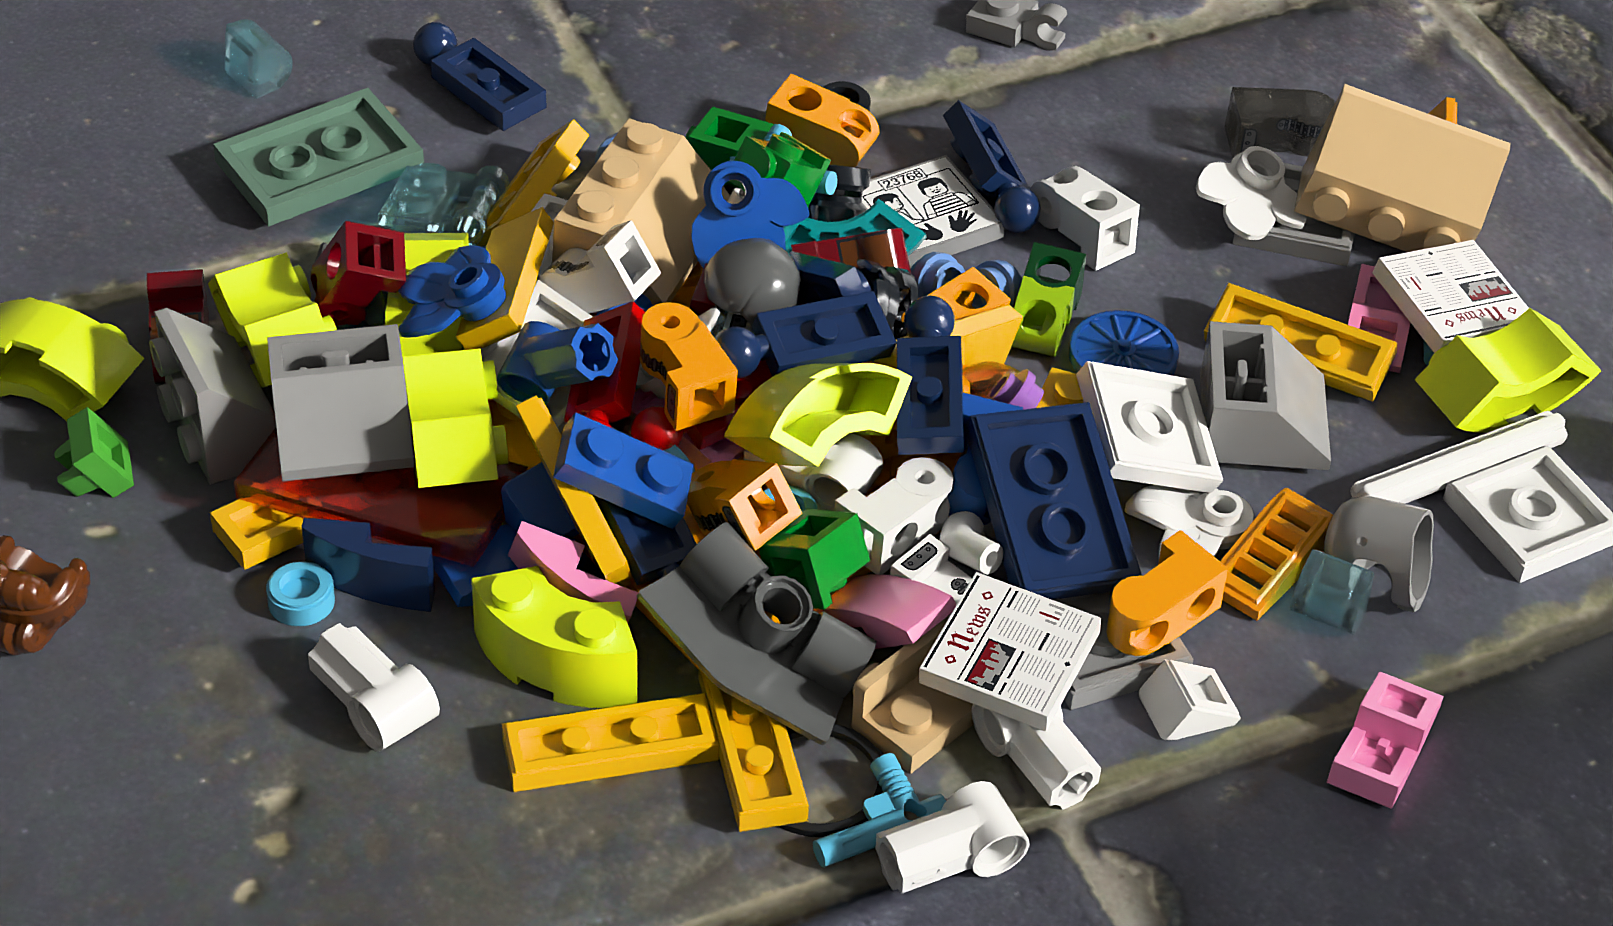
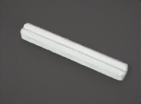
(1464, 459)

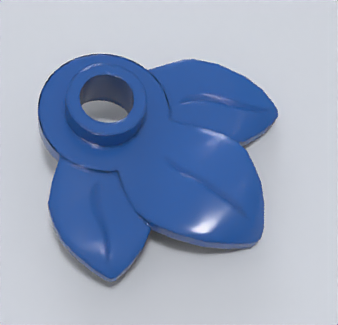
(761, 213)
(443, 291)

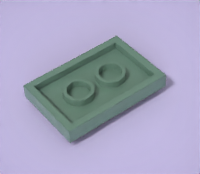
(317, 156)

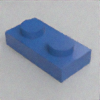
(623, 470)

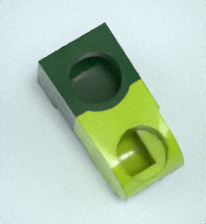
(1048, 302)

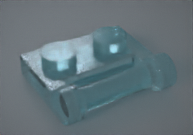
(430, 193)

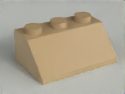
(1399, 174)
(644, 179)

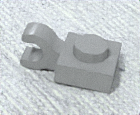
(1016, 20)

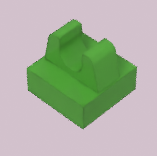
(94, 457)

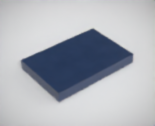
(1052, 500)

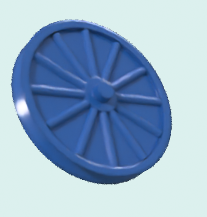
(1124, 341)

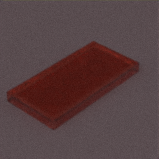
(449, 518)

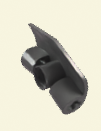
(718, 618)

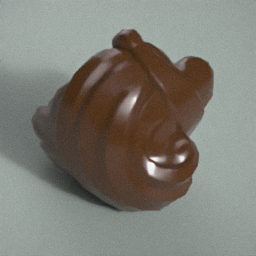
(36, 597)

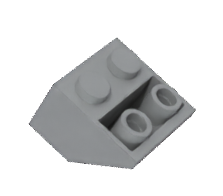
(210, 395)
(1263, 399)
(340, 402)

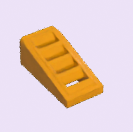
(1291, 522)

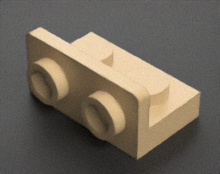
(902, 713)

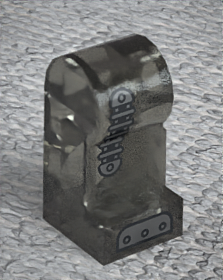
(1276, 119)

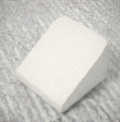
(1187, 700)

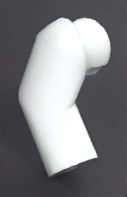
(968, 542)

